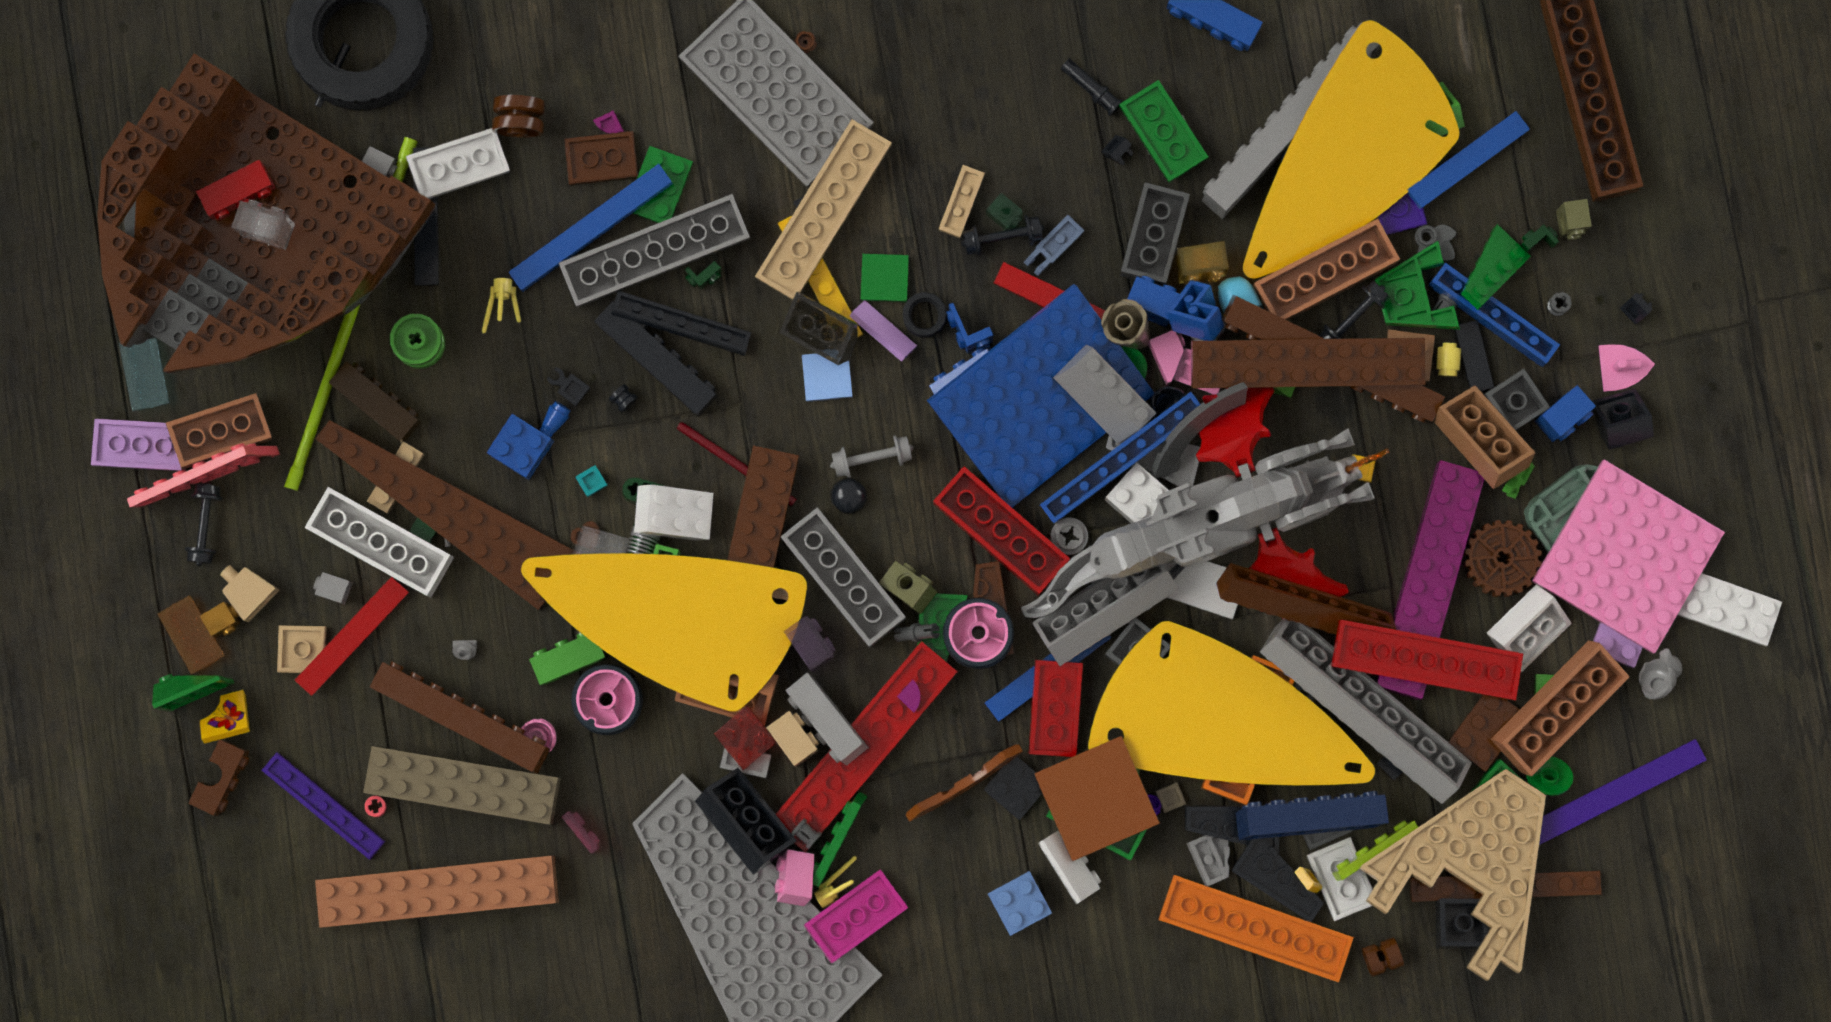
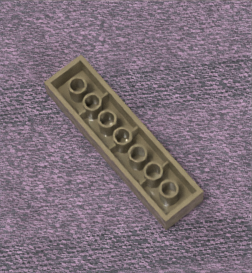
(462, 785)

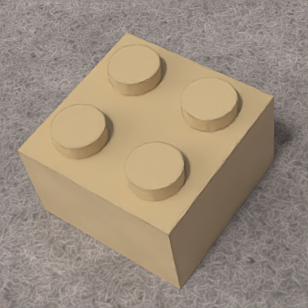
(792, 738)

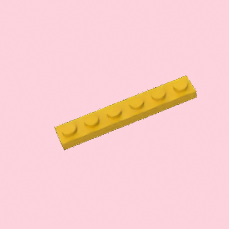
(825, 287)

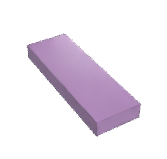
(883, 330)

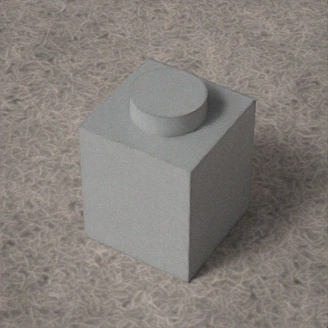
(380, 161)
(332, 588)

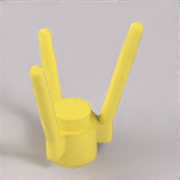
(501, 290)
(827, 895)

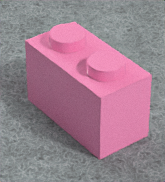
(795, 877)

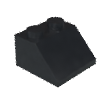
(1623, 419)

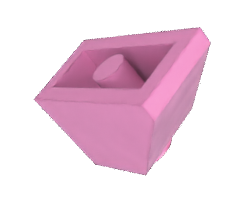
(1167, 352)

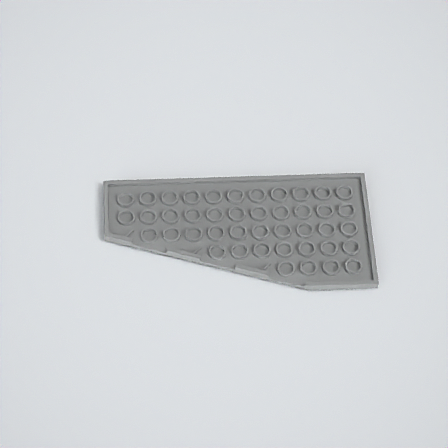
(745, 939)

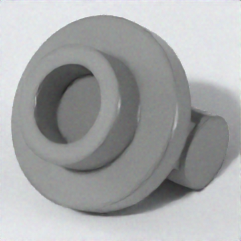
(464, 649)

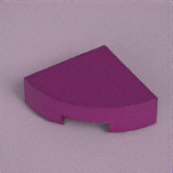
(608, 123)
(910, 696)

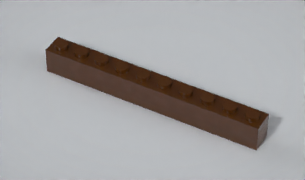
(1268, 326)

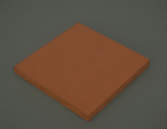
(1096, 798)

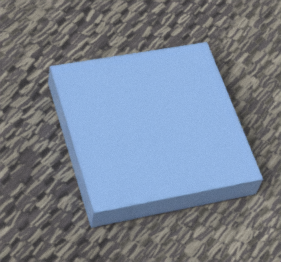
(825, 379)

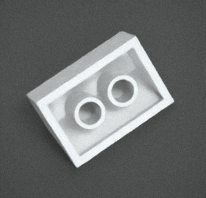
(1530, 625)
(1073, 874)

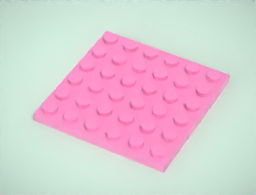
(1628, 556)

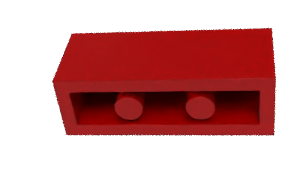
(242, 185)

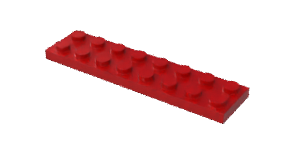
(1427, 660)

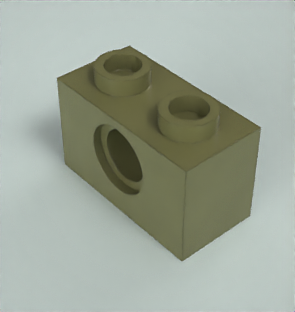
(1573, 219)
(898, 578)

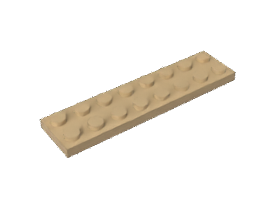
(823, 209)

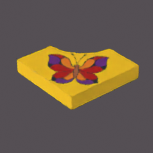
(228, 718)

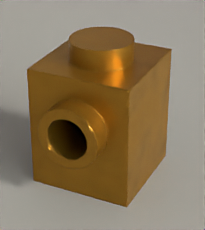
(220, 620)

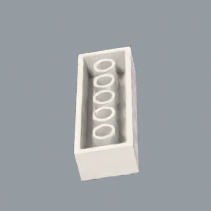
(379, 542)

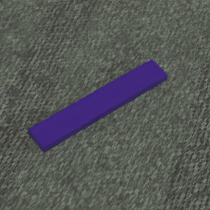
(323, 806)

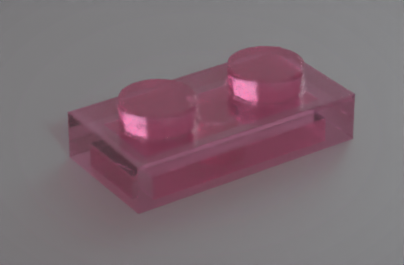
(576, 823)

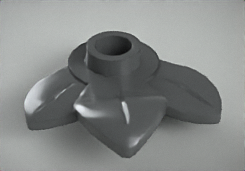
(1440, 233)

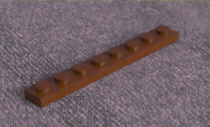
(1544, 886)

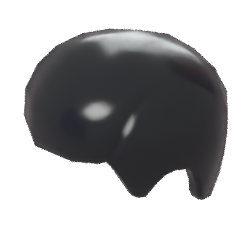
(1164, 398)
(848, 495)

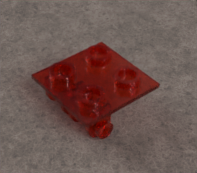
(745, 737)

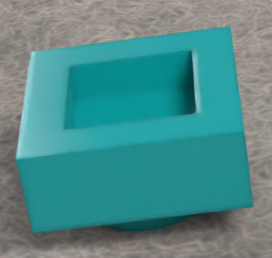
(591, 481)

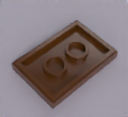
(601, 158)

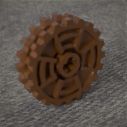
(1495, 575)

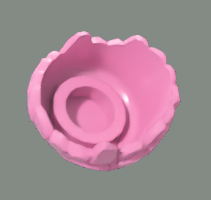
(541, 729)

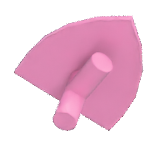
(1622, 366)

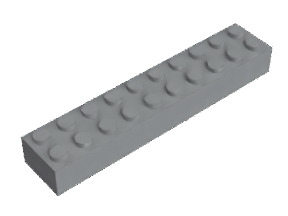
(1269, 143)
(1367, 710)

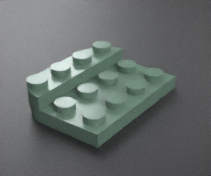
(1553, 506)

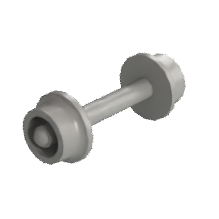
(901, 450)

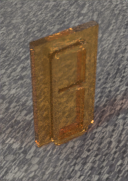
(190, 635)

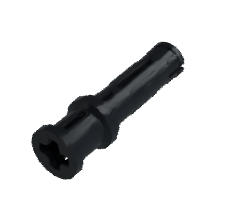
(1099, 93)

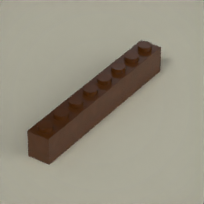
(1295, 601)
(460, 718)

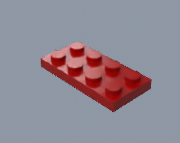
(1055, 708)

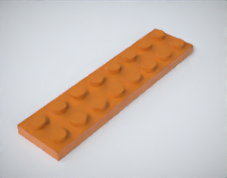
(1255, 928)

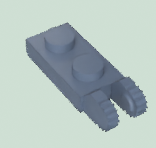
(1055, 243)

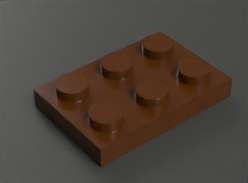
(1478, 728)

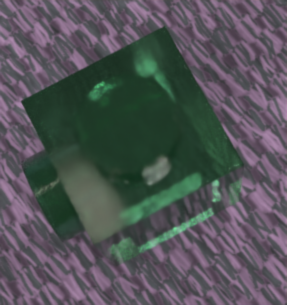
(1004, 212)

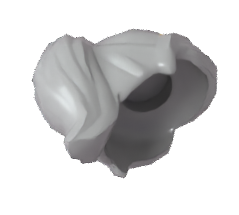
(1660, 675)

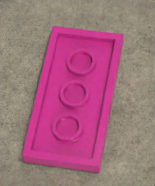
(855, 916)

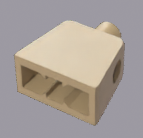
(247, 591)

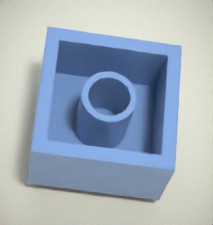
(1019, 903)

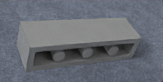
(826, 719)

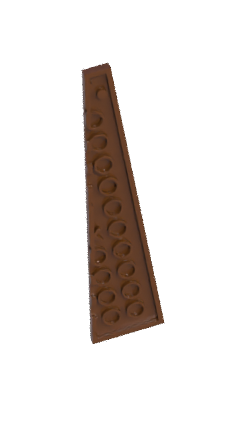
(472, 526)

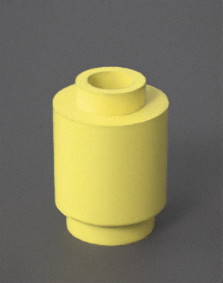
(1448, 359)

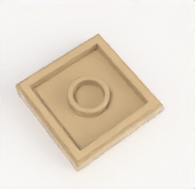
(299, 647)

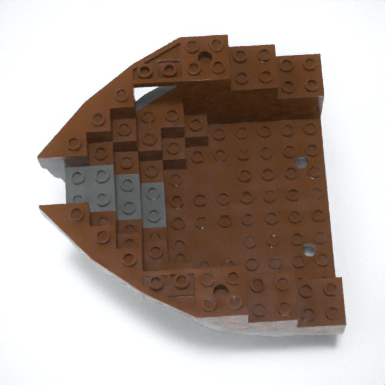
(199, 279)

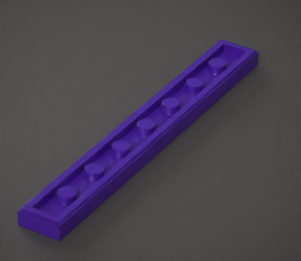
(1620, 790)

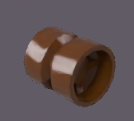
(1390, 953)

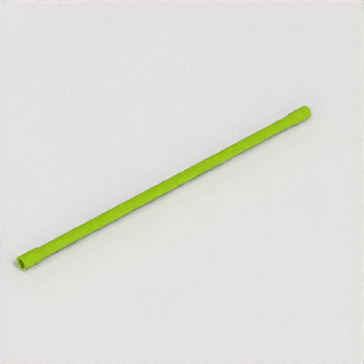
(297, 470)

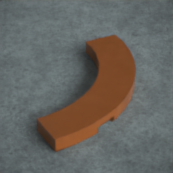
(964, 784)

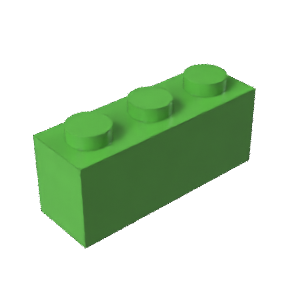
(565, 659)

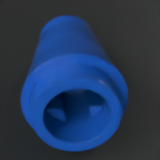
(555, 418)

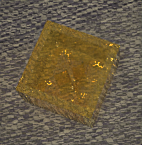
(1202, 262)

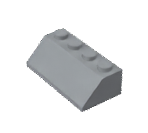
(1104, 394)

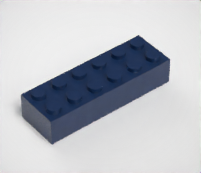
(1311, 817)

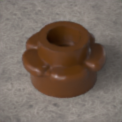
(809, 37)

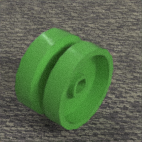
(410, 329)

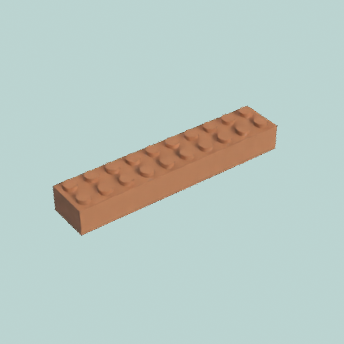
(436, 891)

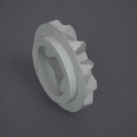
(1079, 532)

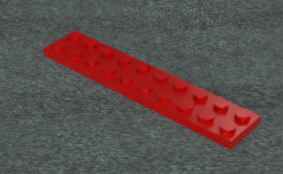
(881, 728)

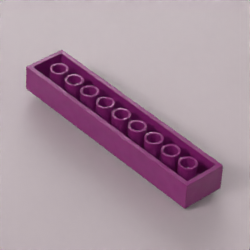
(1435, 560)

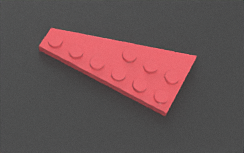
(219, 466)

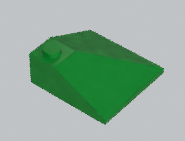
(178, 691)

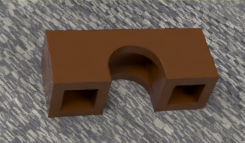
(230, 760)

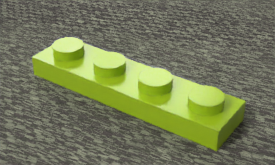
(1364, 854)

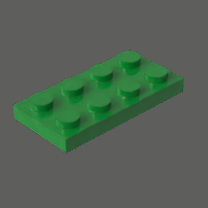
(1163, 131)

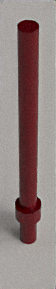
(719, 452)

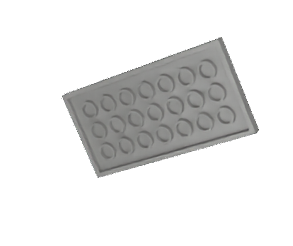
(773, 88)

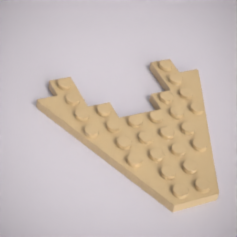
(1488, 844)

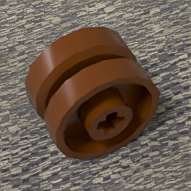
(518, 116)

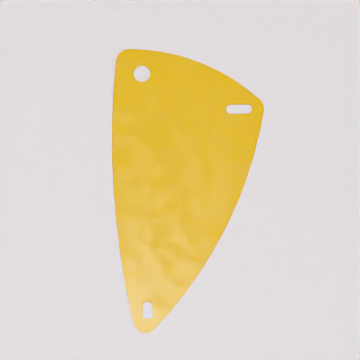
(1353, 150)
(678, 616)
(1220, 717)

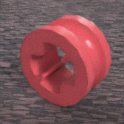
(369, 802)

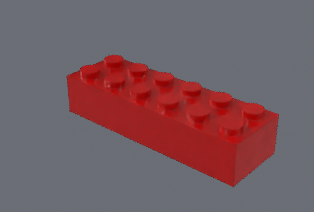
(1001, 530)

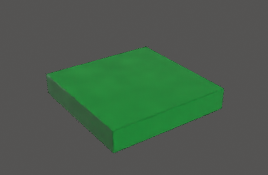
(884, 277)

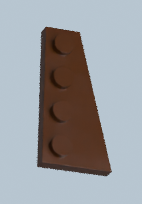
(988, 585)

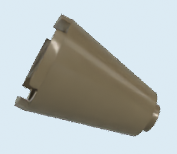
(1126, 324)

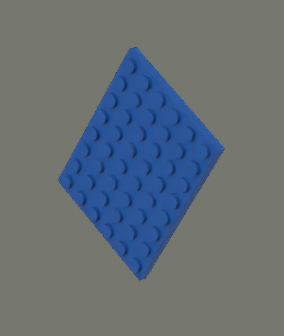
(1013, 411)

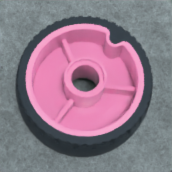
(978, 652)
(620, 713)

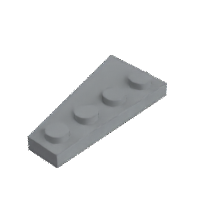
(1185, 468)

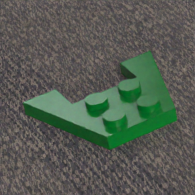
(1408, 294)

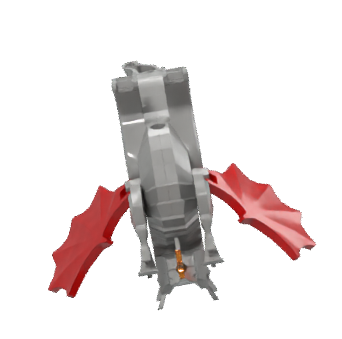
(1224, 514)

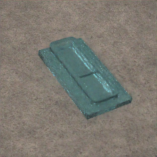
(144, 375)

